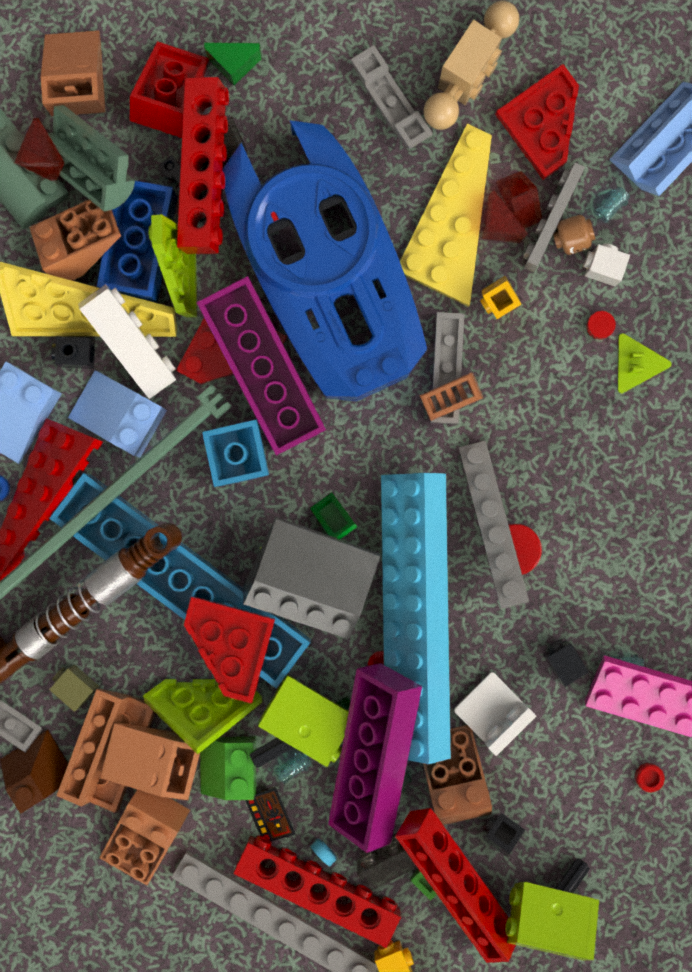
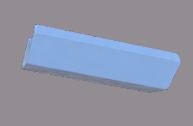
(661, 145)

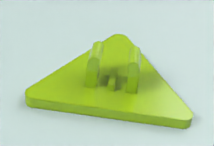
(637, 363)

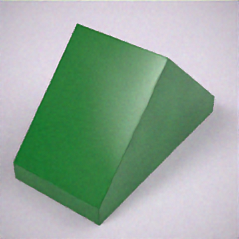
(233, 59)
(333, 517)

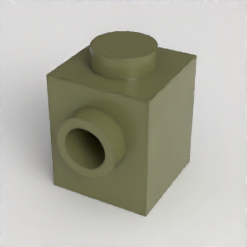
(73, 687)

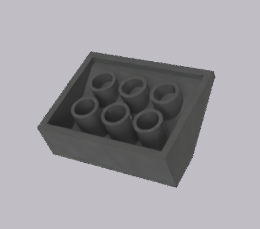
(310, 578)

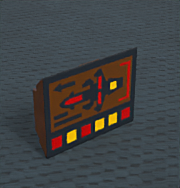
(270, 815)

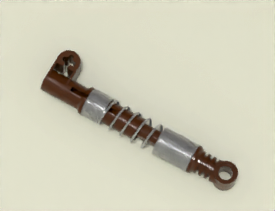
(102, 586)

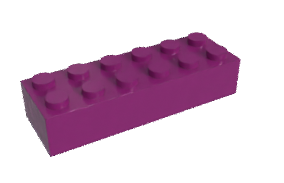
(261, 365)
(374, 756)

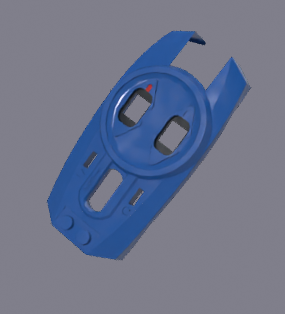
(327, 266)

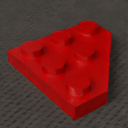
(543, 120)
(204, 358)
(231, 644)

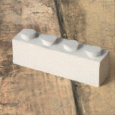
(127, 341)

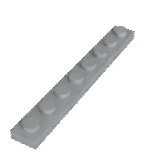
(270, 917)

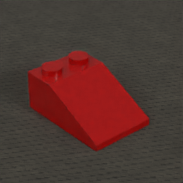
(159, 92)

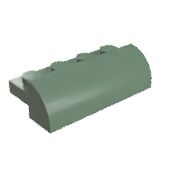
(91, 160)
(21, 190)

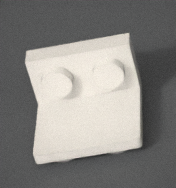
(494, 713)

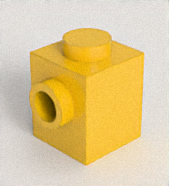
(499, 298)
(393, 958)

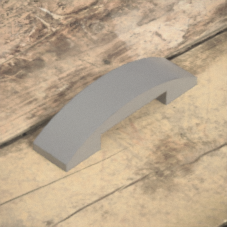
(389, 99)

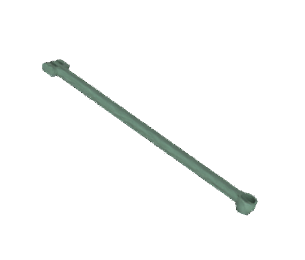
(116, 488)

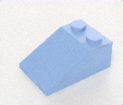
(23, 410)
(117, 414)

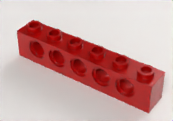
(198, 96)
(456, 883)
(375, 928)

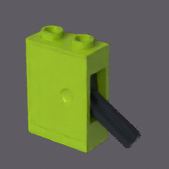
(303, 722)
(556, 917)

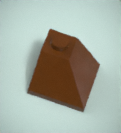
(33, 774)

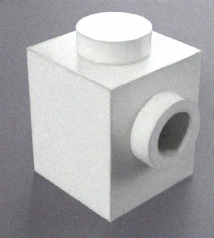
(606, 264)

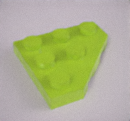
(175, 265)
(197, 710)

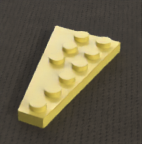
(448, 233)
(49, 306)

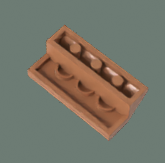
(82, 777)

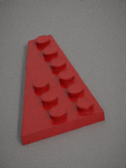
(42, 488)

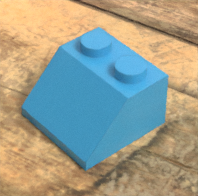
(235, 453)

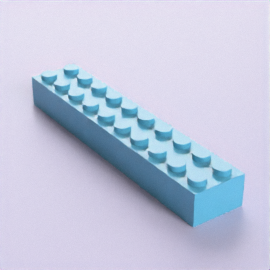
(418, 601)

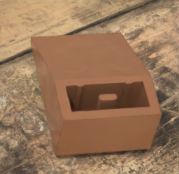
(73, 72)
(74, 239)
(150, 761)
(458, 783)
(144, 835)

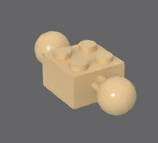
(470, 64)

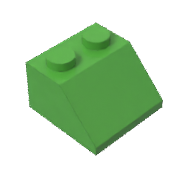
(228, 769)

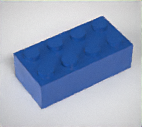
(131, 260)

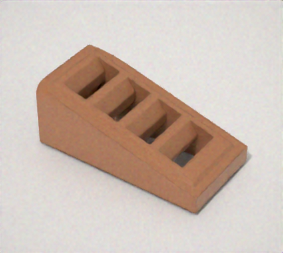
(473, 385)

